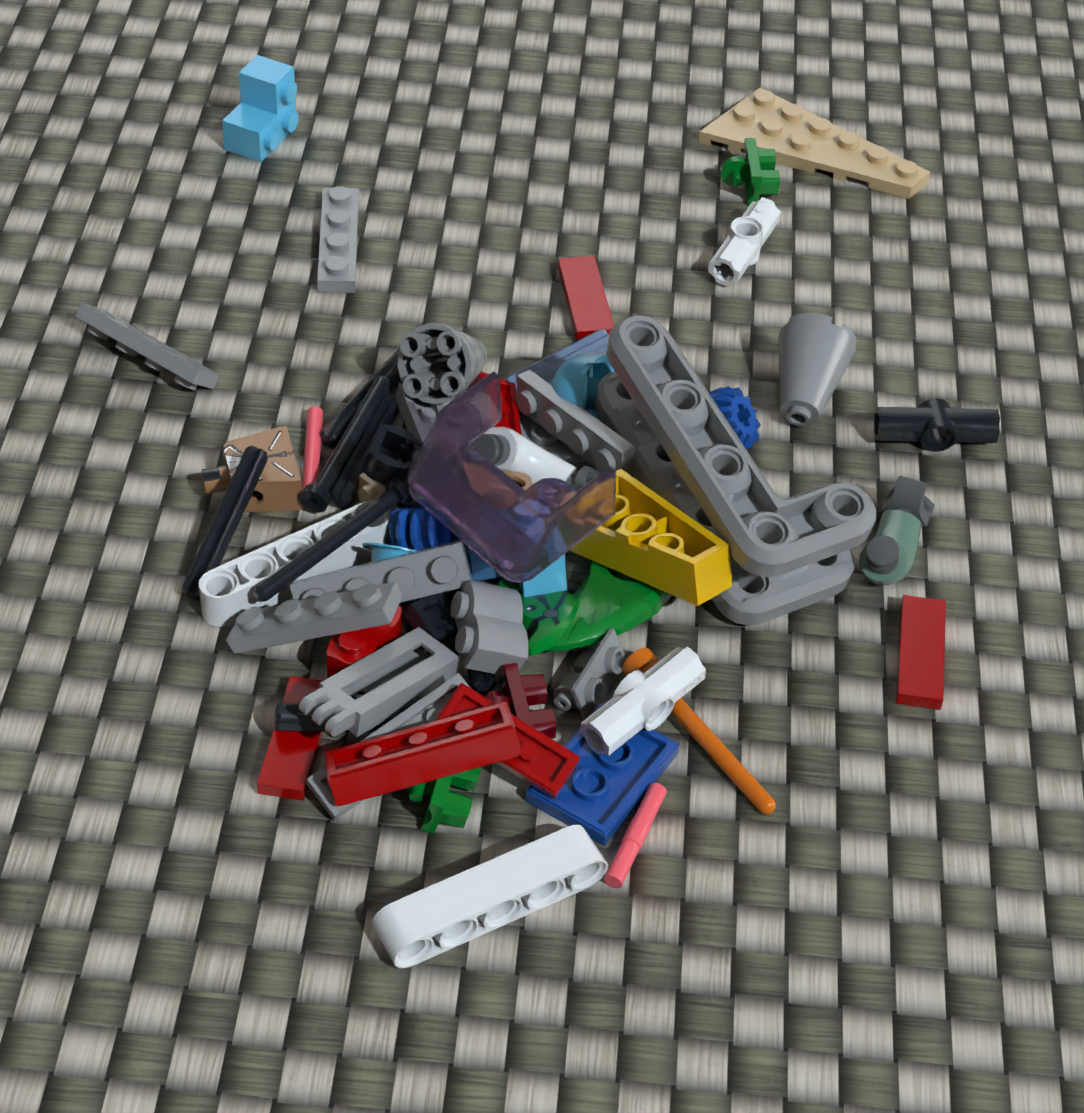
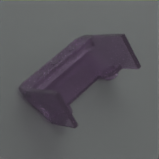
(487, 510)

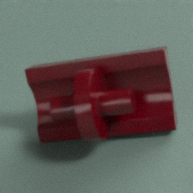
(524, 692)

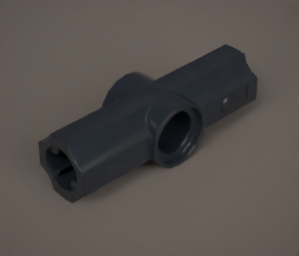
(936, 425)

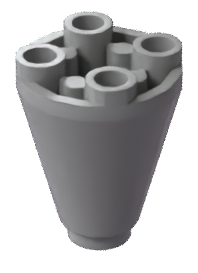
(439, 362)

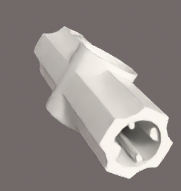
(744, 241)
(643, 701)

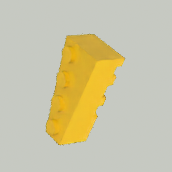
(659, 545)

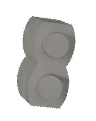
(489, 627)

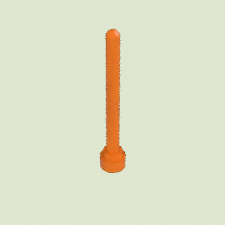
(645, 659)

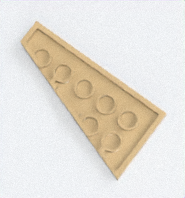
(811, 143)

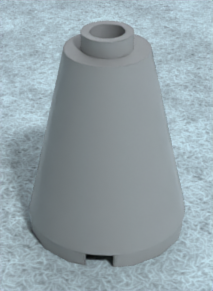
(811, 364)

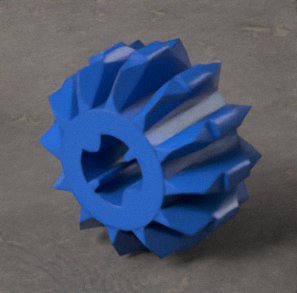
(738, 413)
(417, 529)

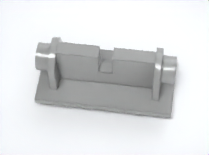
(597, 670)

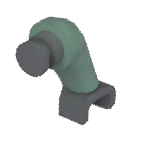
(896, 541)

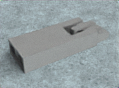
(386, 679)

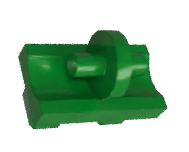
(754, 171)
(443, 804)

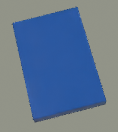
(606, 787)

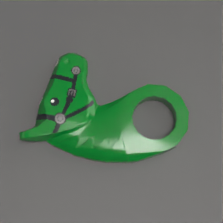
(581, 619)

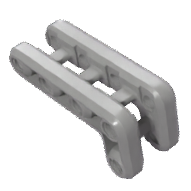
(689, 455)

